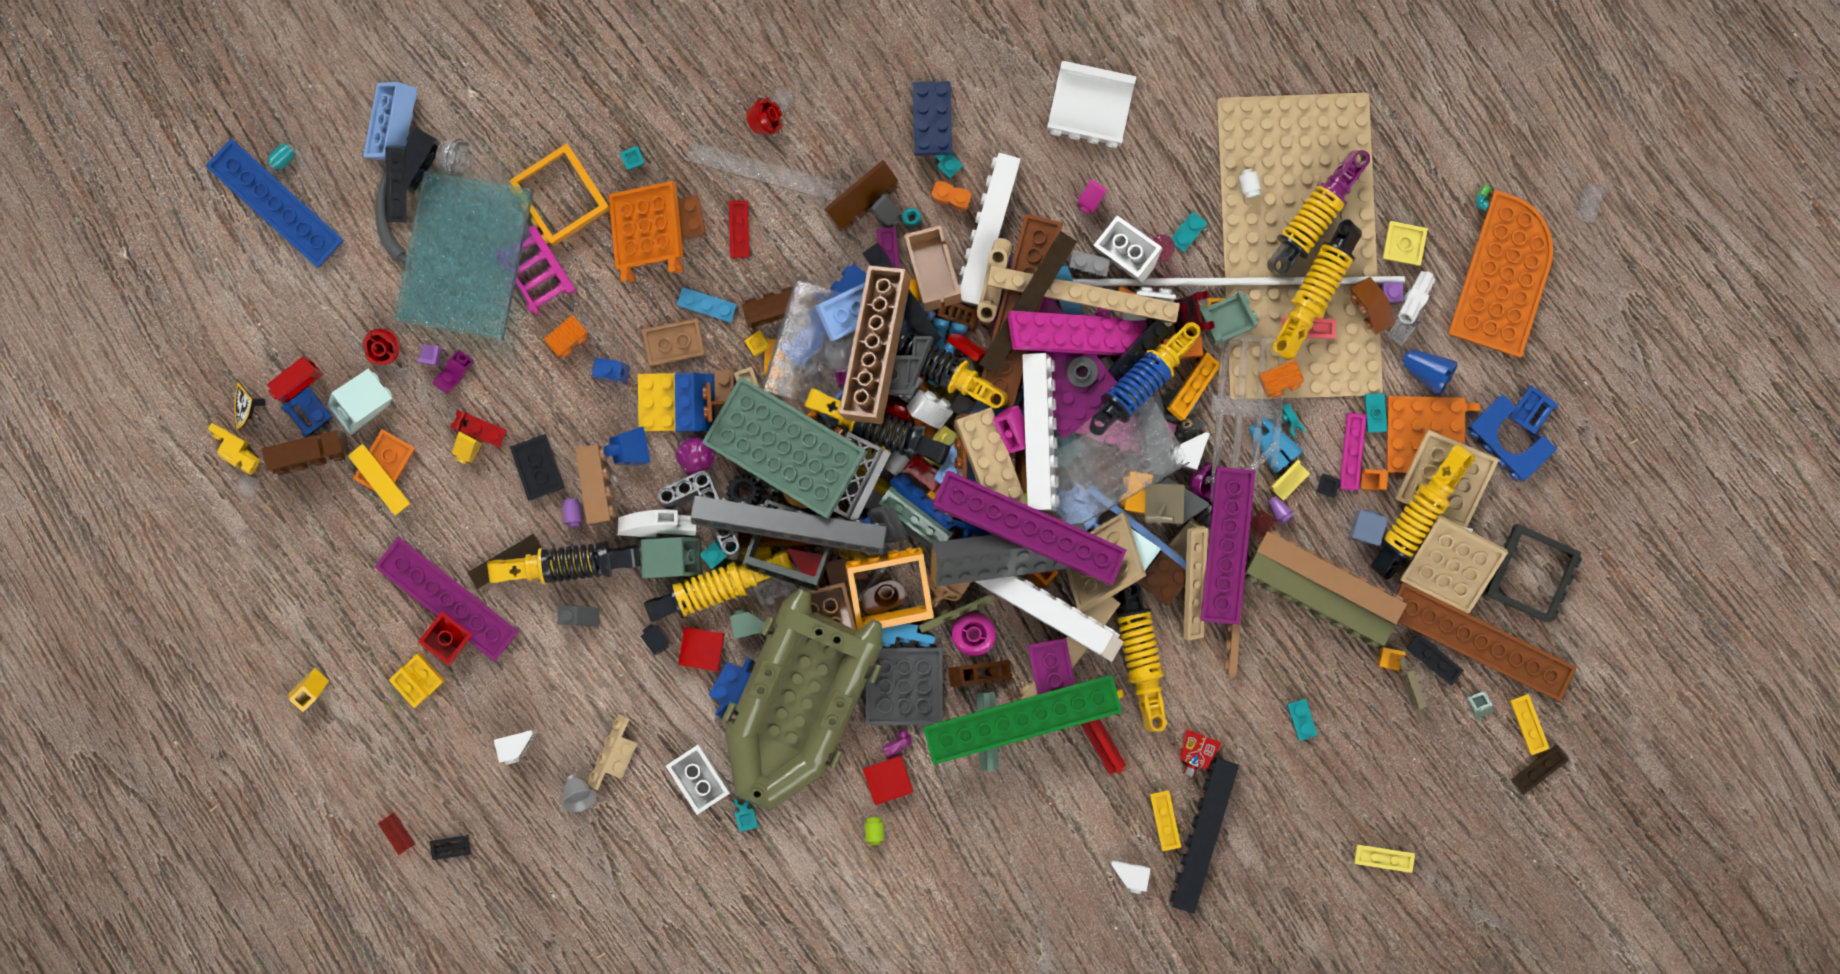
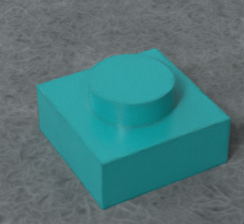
(632, 158)

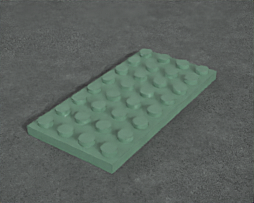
(784, 447)

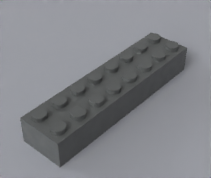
(985, 559)

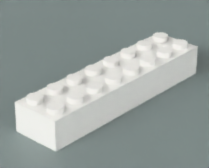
(1040, 432)
(1056, 614)

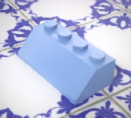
(389, 118)

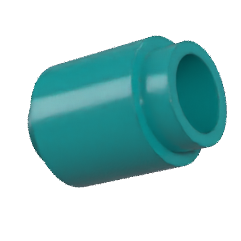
(280, 156)

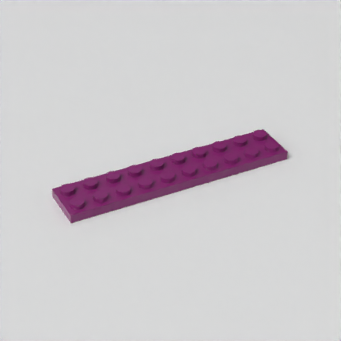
(1029, 528)

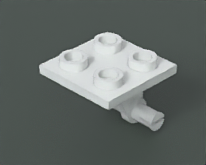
(1163, 294)

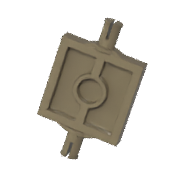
(1416, 696)

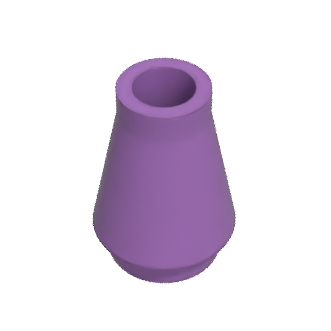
(1280, 510)

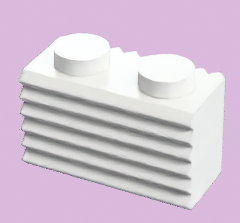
(930, 409)

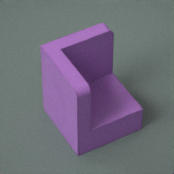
(430, 355)

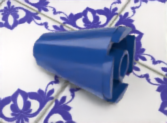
(1430, 369)

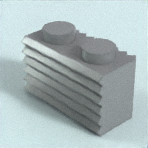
(1089, 264)

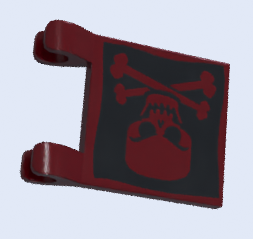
(1190, 312)

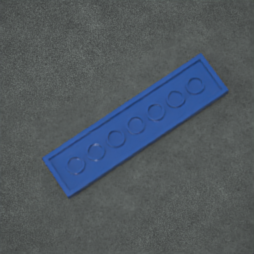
(274, 203)

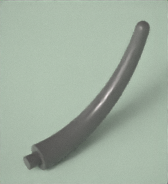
(385, 234)

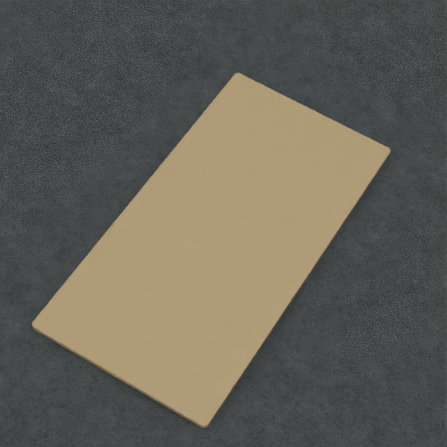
(1293, 148)

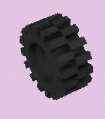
(742, 480)

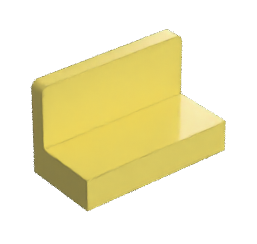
(1289, 480)

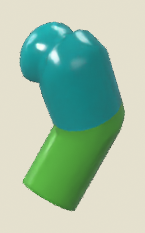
(1481, 197)

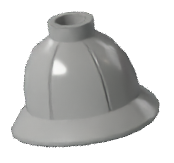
(577, 795)

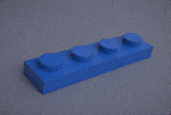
(916, 496)

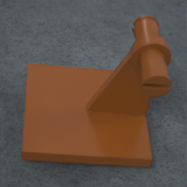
(707, 396)

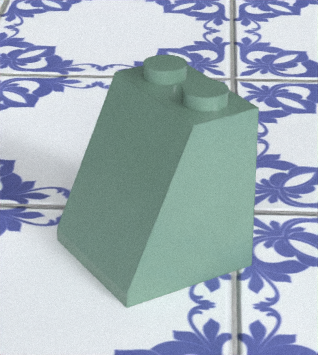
(671, 557)

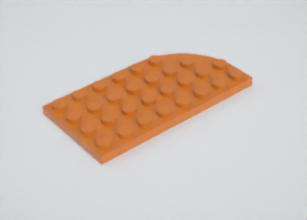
(1504, 277)

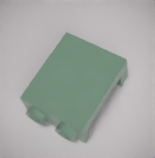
(1231, 318)

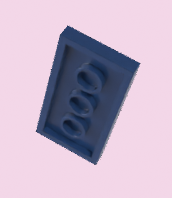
(932, 118)

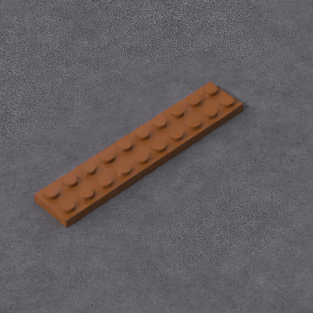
(1033, 244)
(1484, 643)

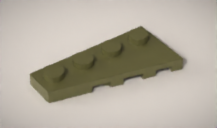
(962, 609)

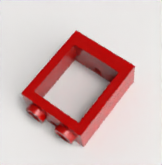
(294, 380)

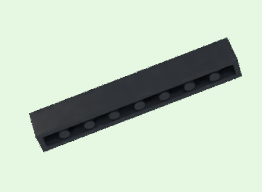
(1204, 835)

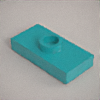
(1375, 413)

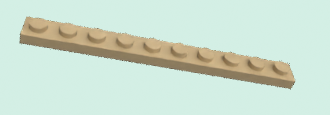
(1088, 295)

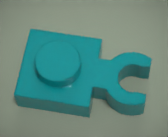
(746, 817)

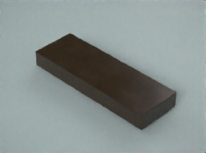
(1539, 769)

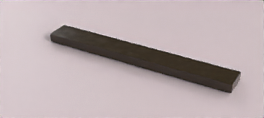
(1029, 298)

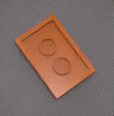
(391, 454)

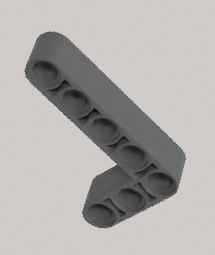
(708, 489)

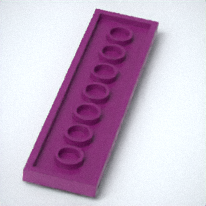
(1227, 545)
(442, 593)

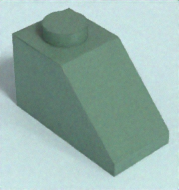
(746, 624)

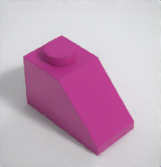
(1091, 197)
(1011, 428)

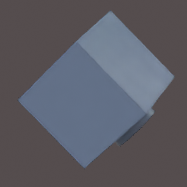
(1368, 527)

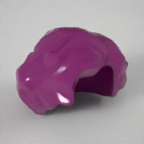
(694, 456)
(1197, 481)

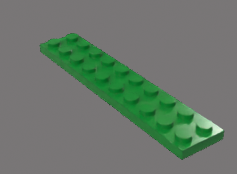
(1022, 719)

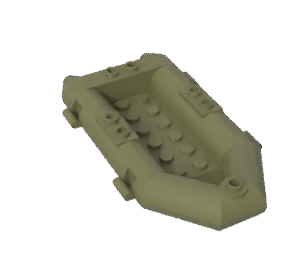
(798, 701)

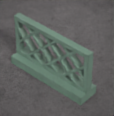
(916, 518)
(987, 759)

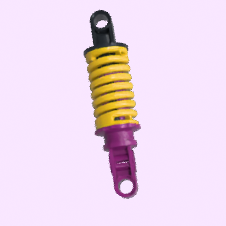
(1317, 213)

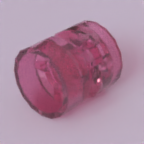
(1167, 247)

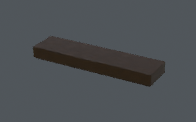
(527, 546)

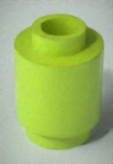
(874, 830)

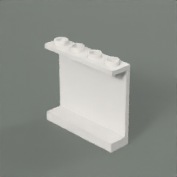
(1091, 104)

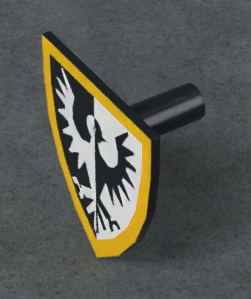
(244, 405)

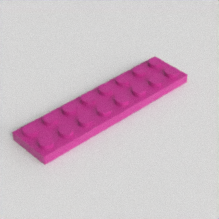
(1072, 333)

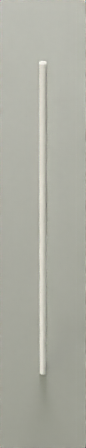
(1226, 281)

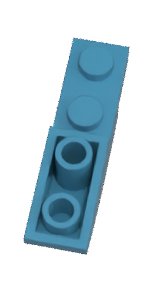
(906, 633)

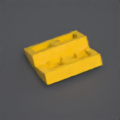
(416, 680)

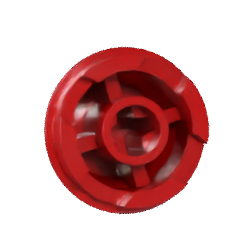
(764, 117)
(381, 346)

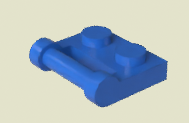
(311, 407)
(1527, 408)

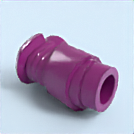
(897, 745)

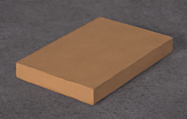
(673, 342)

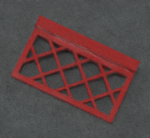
(1104, 746)

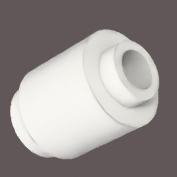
(1250, 183)

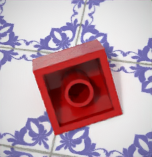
(445, 639)

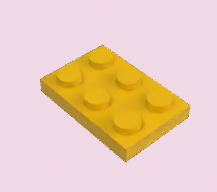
(656, 402)

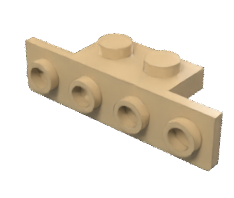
(614, 755)

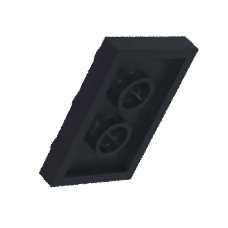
(537, 467)

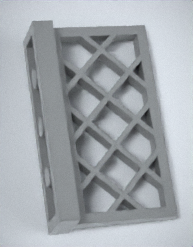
(868, 479)

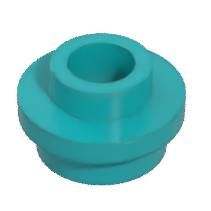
(911, 211)

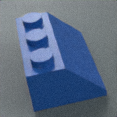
(690, 402)

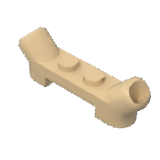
(990, 295)

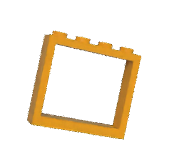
(581, 222)
(878, 561)

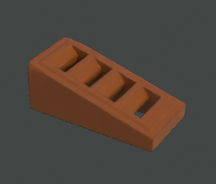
(941, 315)

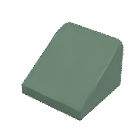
(1480, 704)

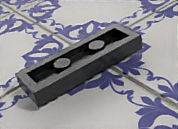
(1434, 659)

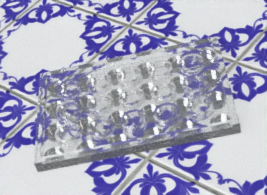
(800, 347)

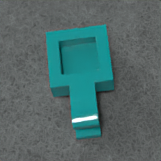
(948, 165)
(1289, 416)

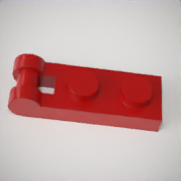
(479, 429)

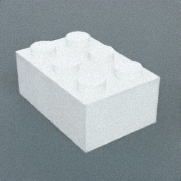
(698, 779)

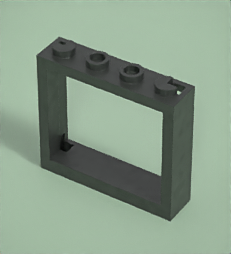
(781, 572)
(1567, 578)

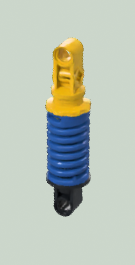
(1143, 380)

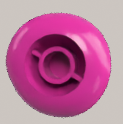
(973, 634)

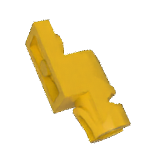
(233, 450)

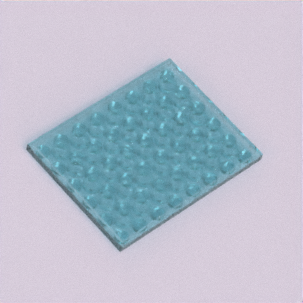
(464, 255)

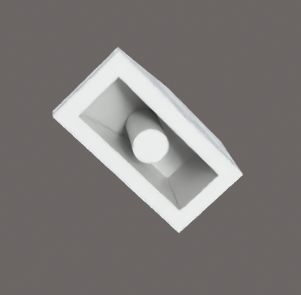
(1132, 875)

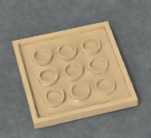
(1469, 490)
(1453, 564)
(1089, 591)

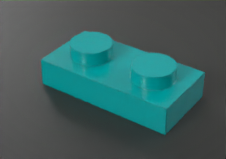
(1188, 231)
(1302, 719)

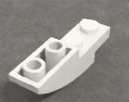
(655, 521)

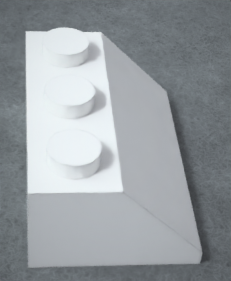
(1128, 249)

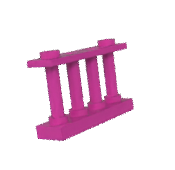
(553, 270)

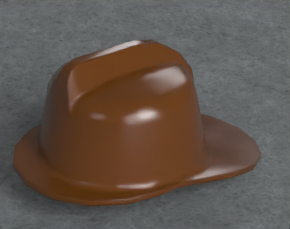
(882, 597)

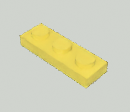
(1384, 858)

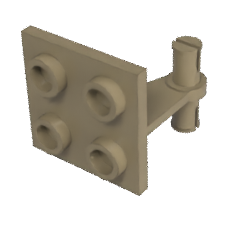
(1165, 504)

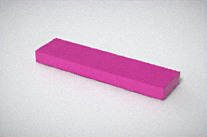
(1352, 451)

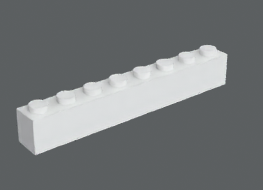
(988, 227)

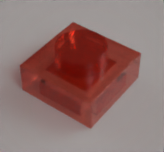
(1262, 521)

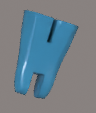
(1288, 448)

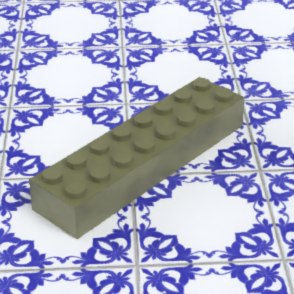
(1318, 599)

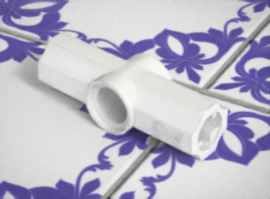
(1416, 297)

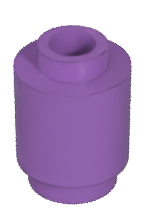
(572, 512)

